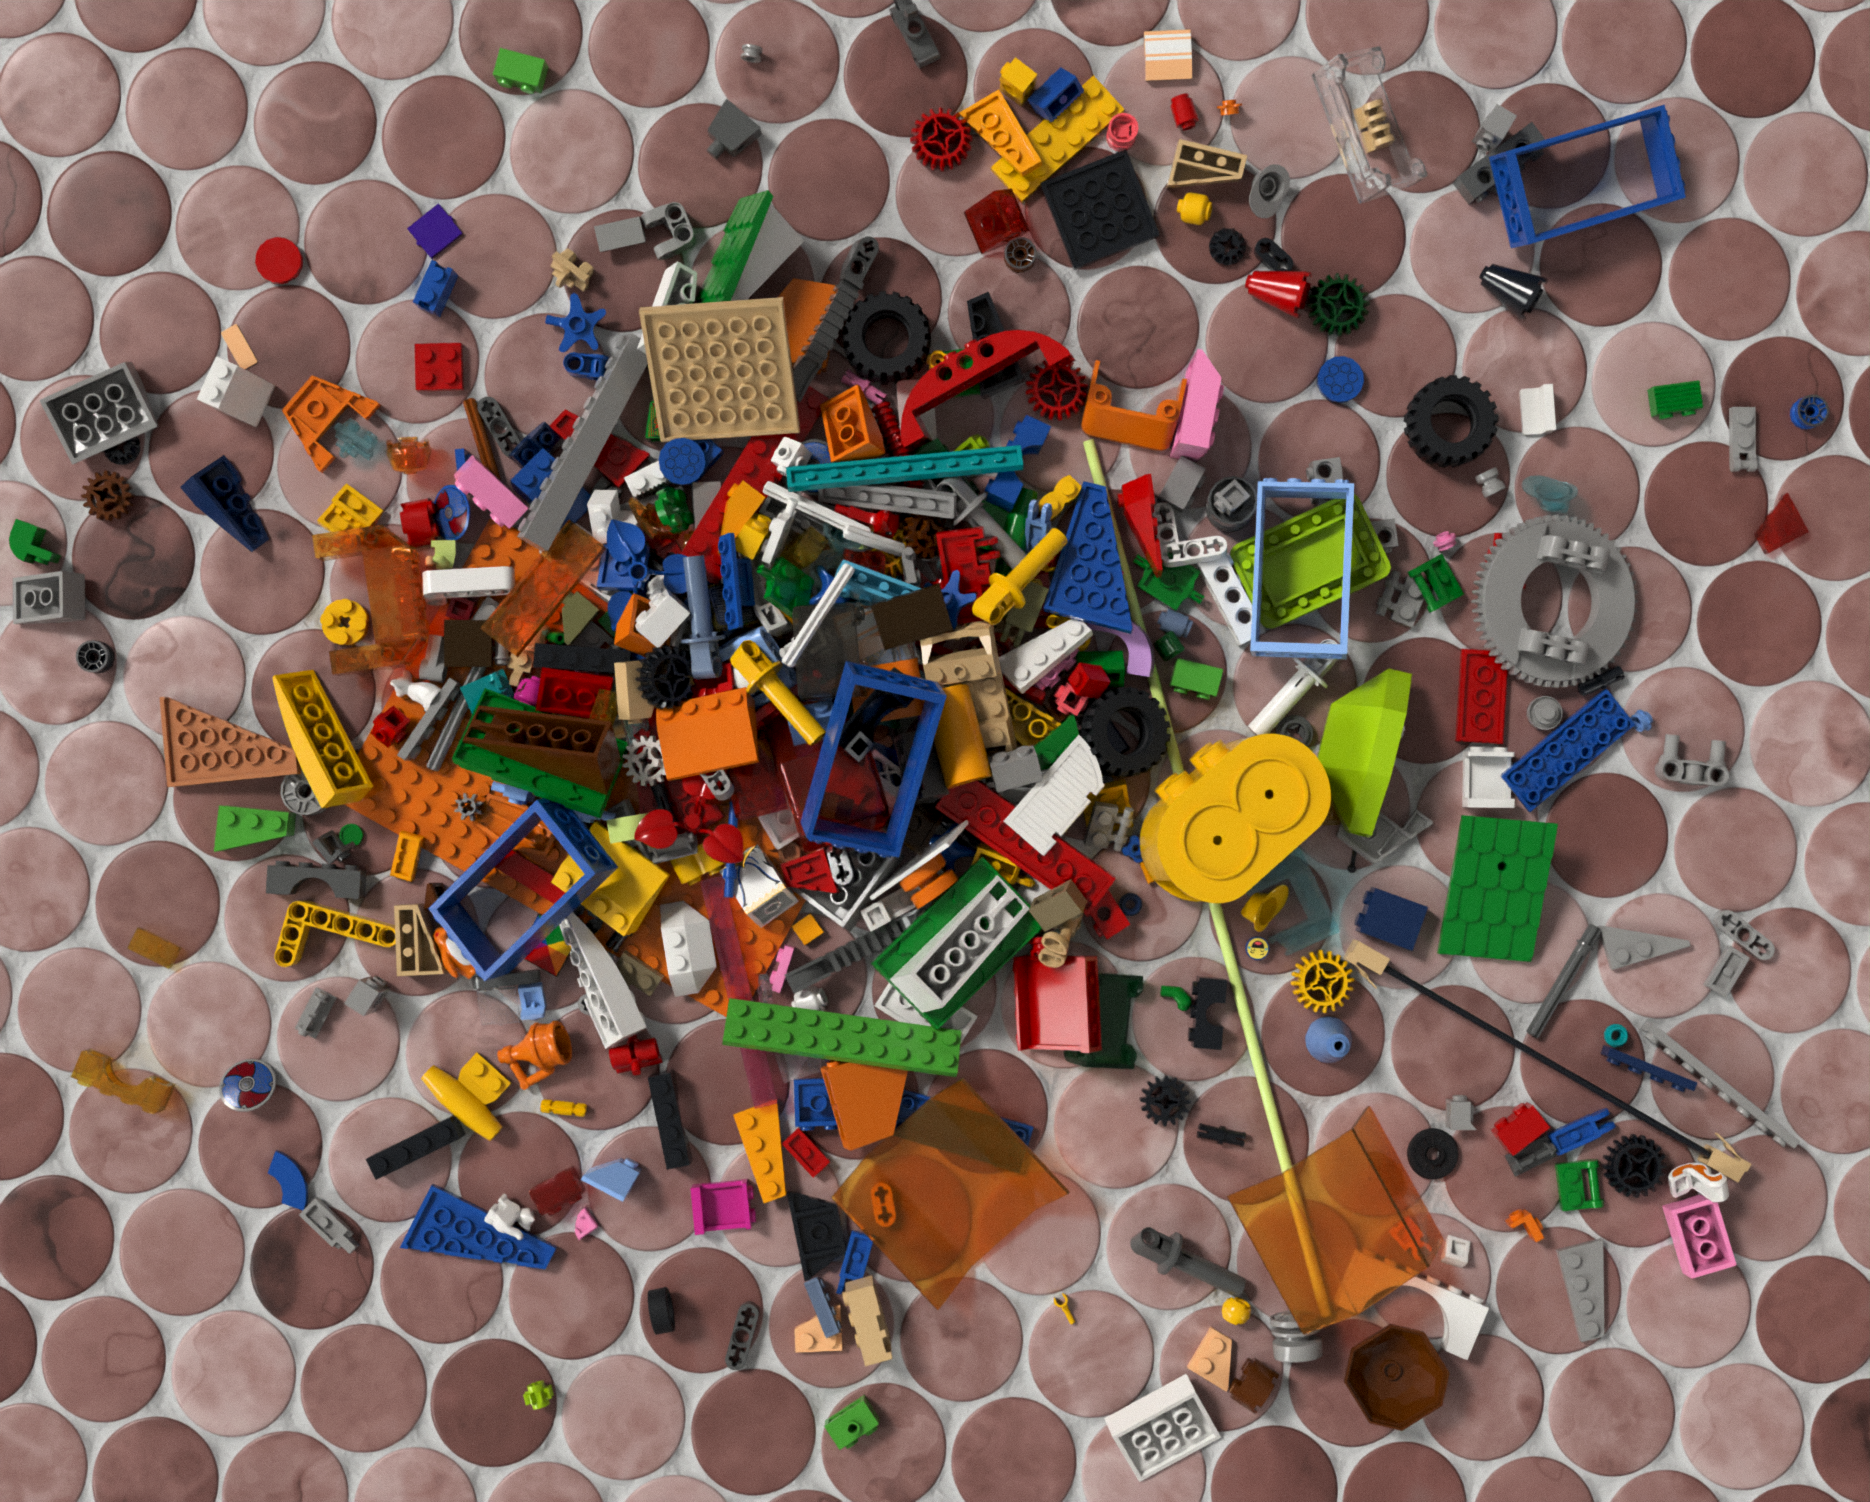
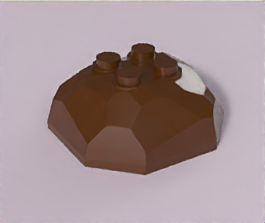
(1396, 1377)

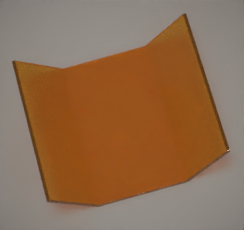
(946, 1189)
(1339, 1226)

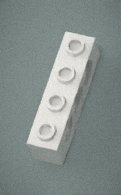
(1219, 590)

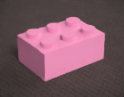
(489, 492)
(1699, 1236)

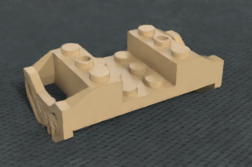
(982, 674)

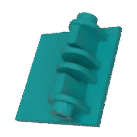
(495, 682)

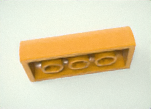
(960, 740)

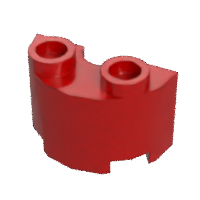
(418, 522)
(715, 685)

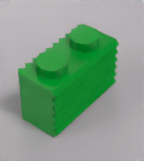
(1675, 399)

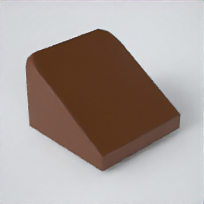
(433, 892)

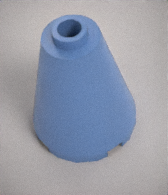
(1328, 1039)

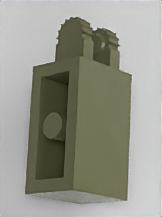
(1025, 618)

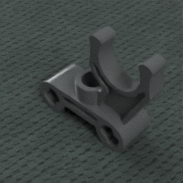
(921, 45)

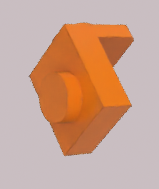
(1531, 1225)

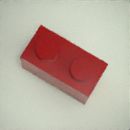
(1519, 1128)

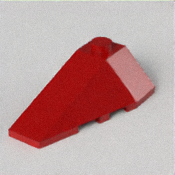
(1138, 505)

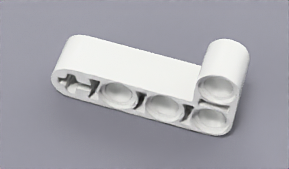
(466, 582)

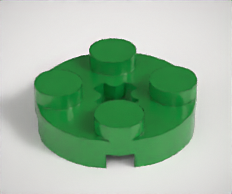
(673, 510)

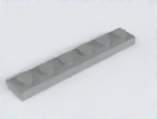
(893, 499)

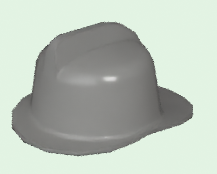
(1268, 190)

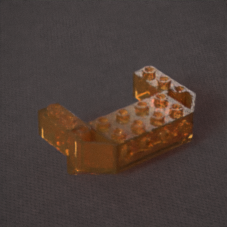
(393, 594)

